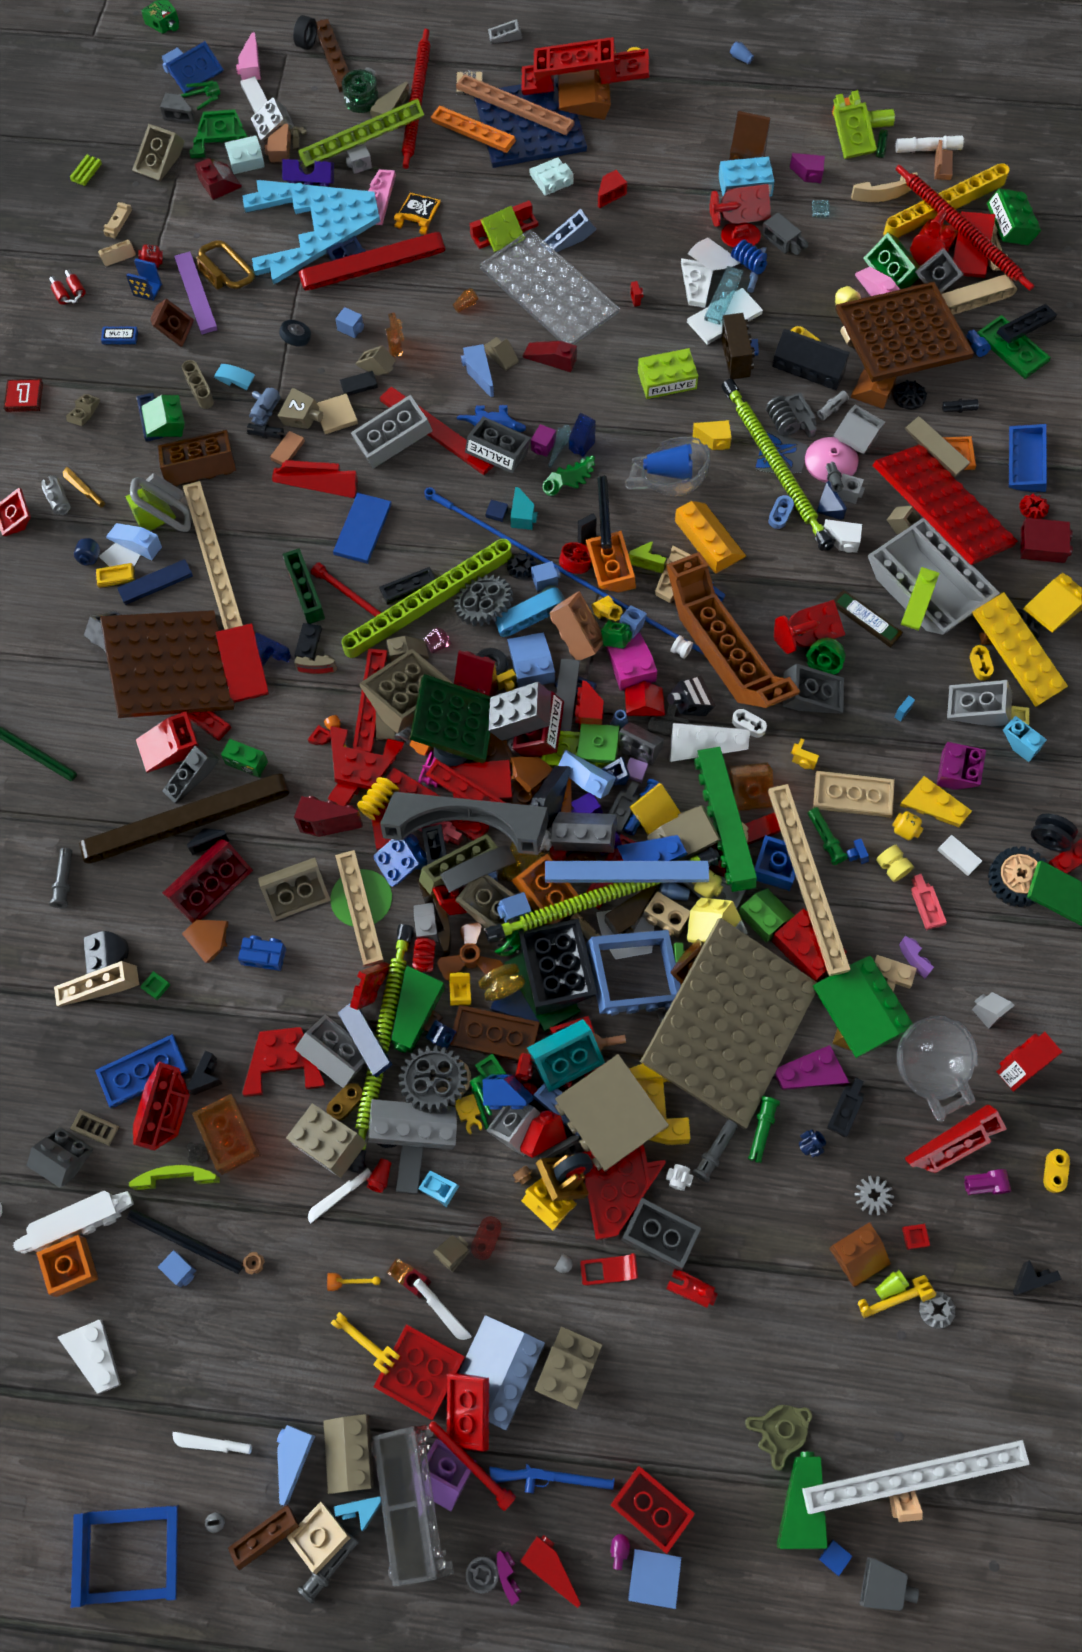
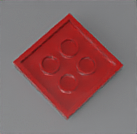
(420, 1372)

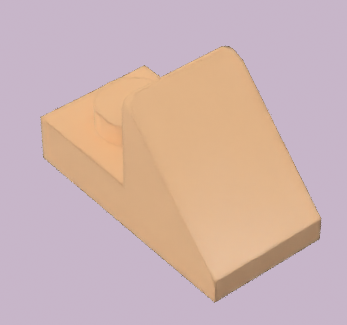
(906, 1507)

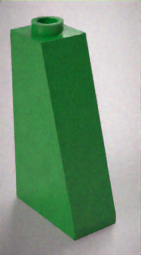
(416, 1002)
(798, 1527)

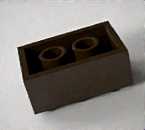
(737, 345)

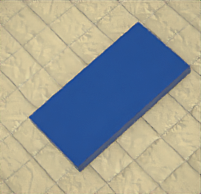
(362, 528)
(128, 1075)

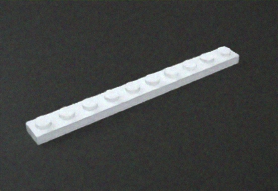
(915, 1476)

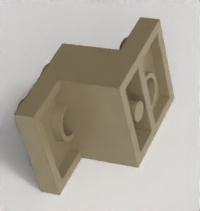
(568, 1368)

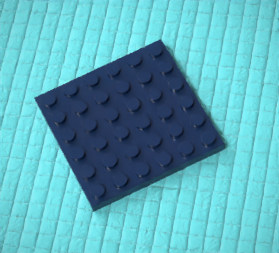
(532, 139)

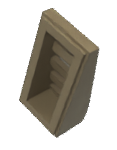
(79, 1119)

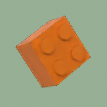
(67, 1266)

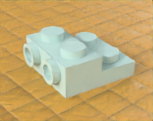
(552, 176)

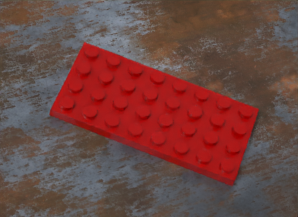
(945, 504)

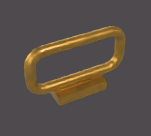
(214, 274)

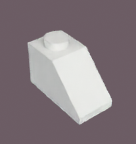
(846, 535)

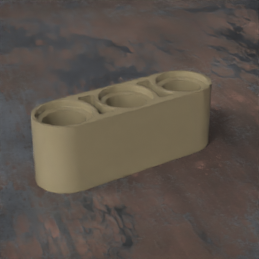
(197, 384)

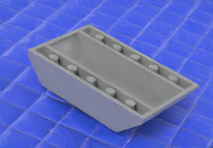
(958, 587)

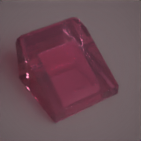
(437, 640)

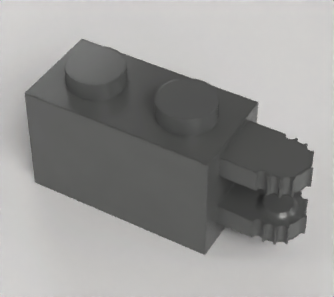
(784, 234)

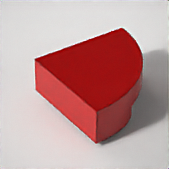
(320, 736)

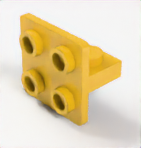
(540, 1202)

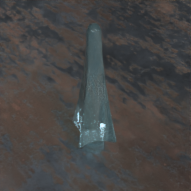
(561, 440)

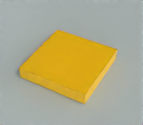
(655, 809)

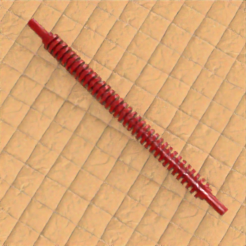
(416, 93)
(964, 227)

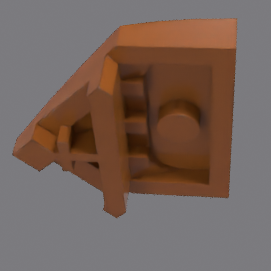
(529, 771)
(207, 937)

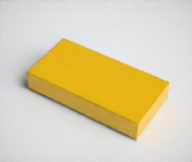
(115, 575)

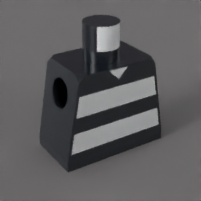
(692, 697)

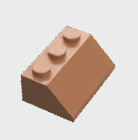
(577, 626)

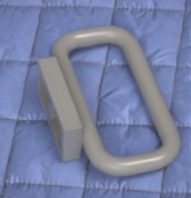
(167, 493)

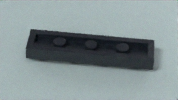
(1026, 323)

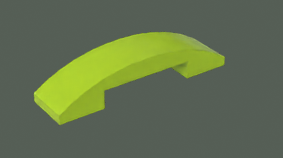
(148, 1179)

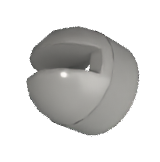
(564, 1264)
(215, 1528)

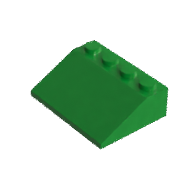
(863, 1007)

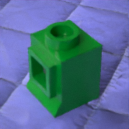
(616, 634)

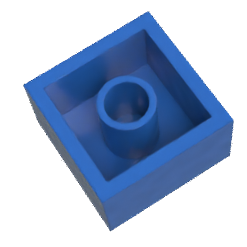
(774, 864)

